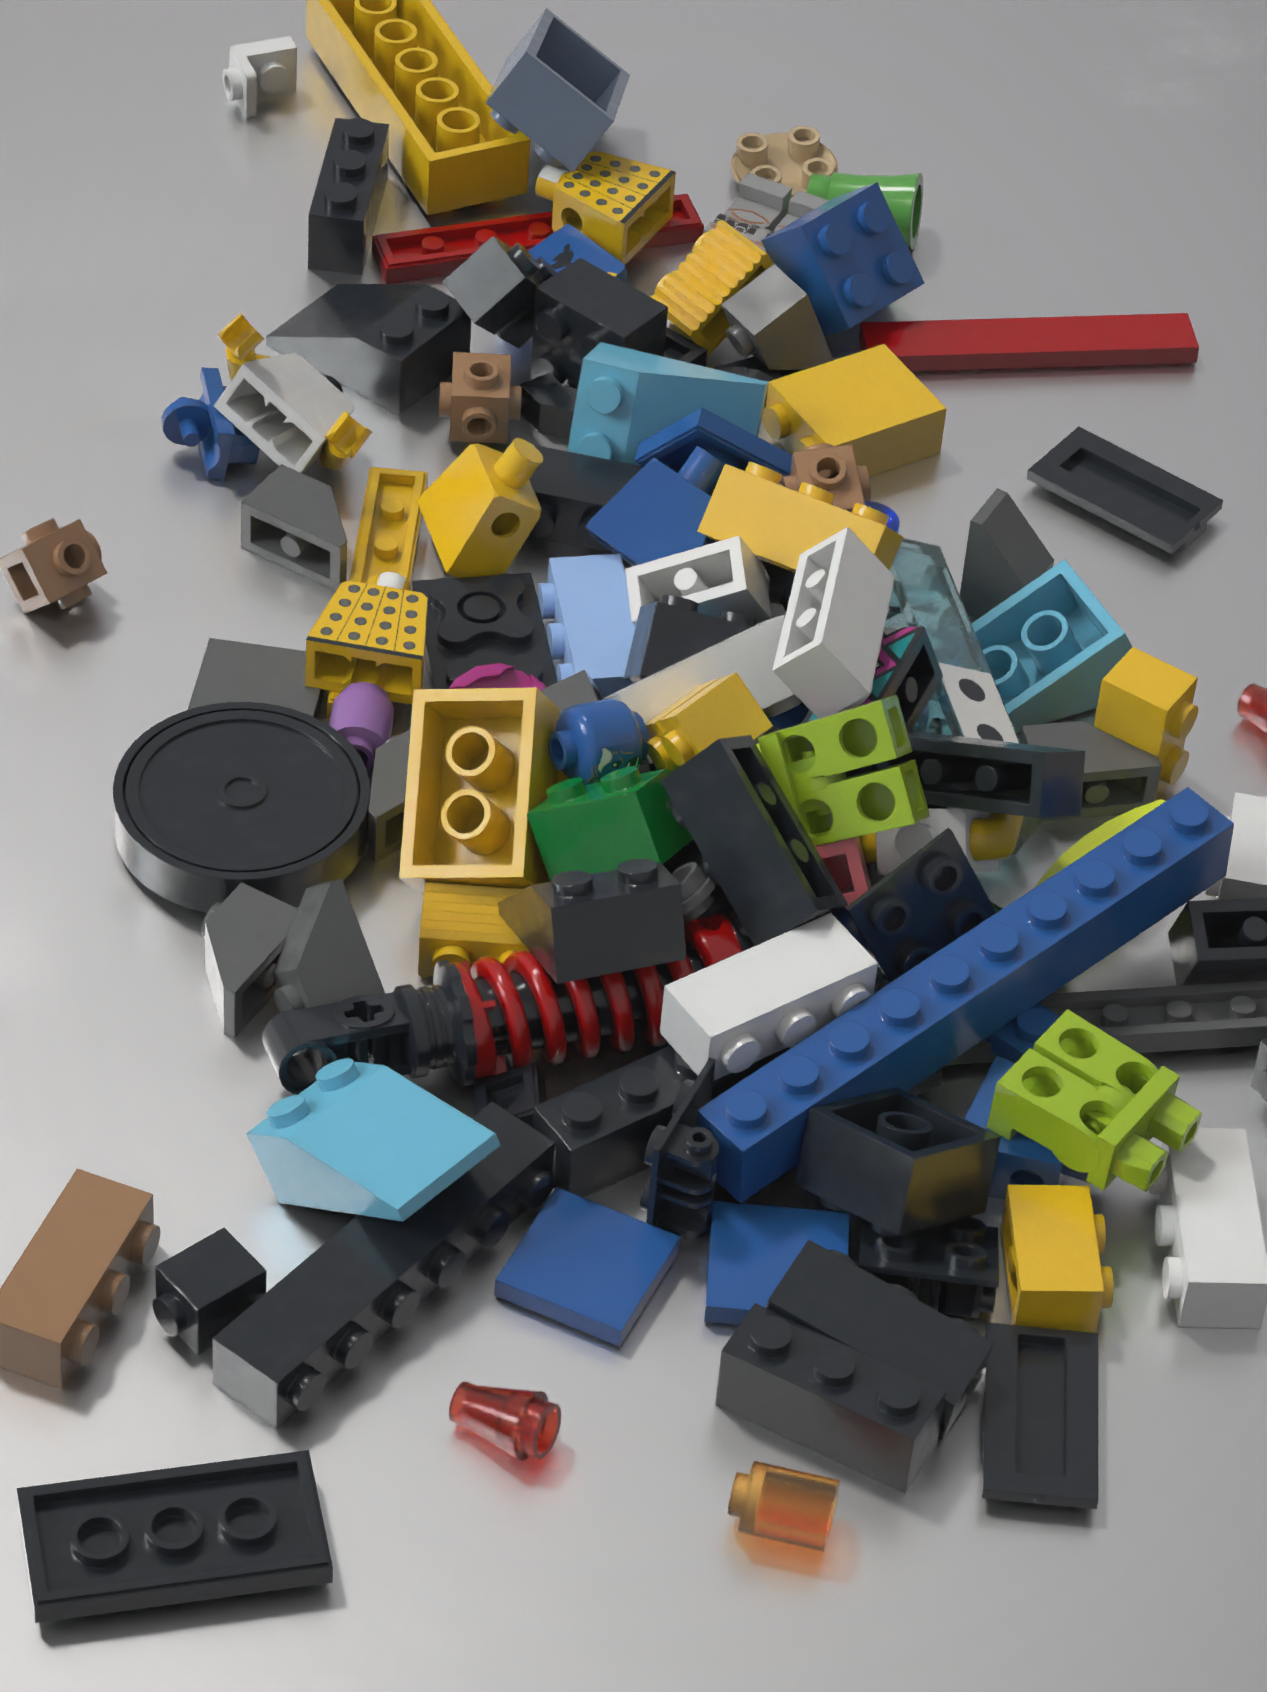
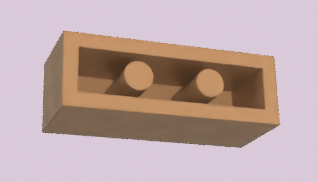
(74, 1276)

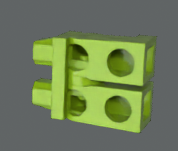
(813, 765)
(1094, 1105)

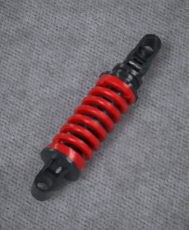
(490, 1012)

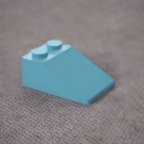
(636, 394)
(1050, 647)
(366, 1143)

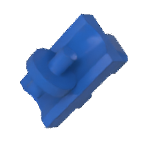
(200, 423)

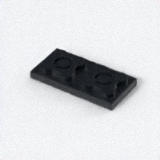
(484, 624)
(173, 1536)

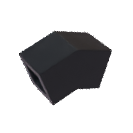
(548, 405)

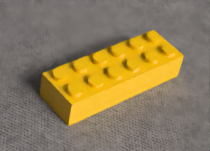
(413, 73)

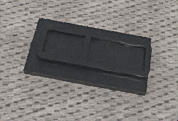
(1126, 490)
(1041, 1416)

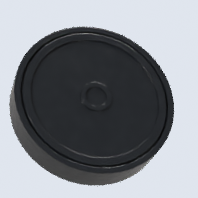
(238, 800)

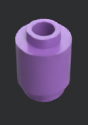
(364, 718)

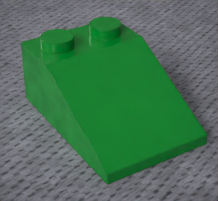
(606, 822)

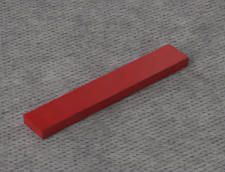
(443, 249)
(1036, 341)

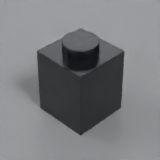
(206, 1289)

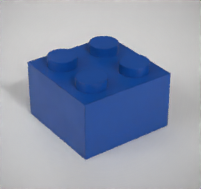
(846, 258)

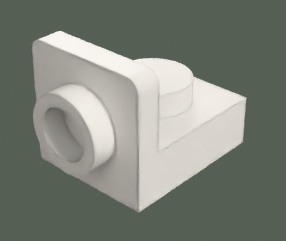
(260, 71)

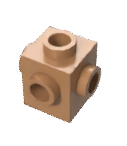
(480, 398)
(831, 470)
(53, 565)

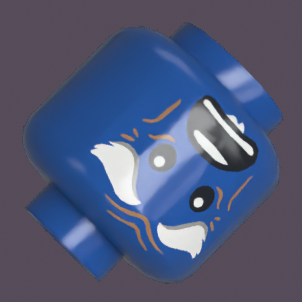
(597, 740)

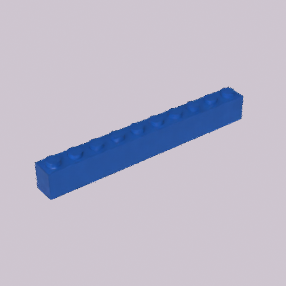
(971, 986)

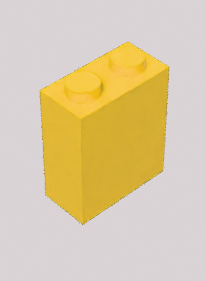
(859, 402)

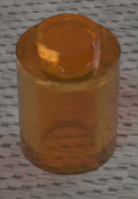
(784, 1505)

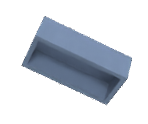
(557, 92)

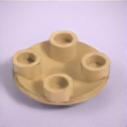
(783, 157)

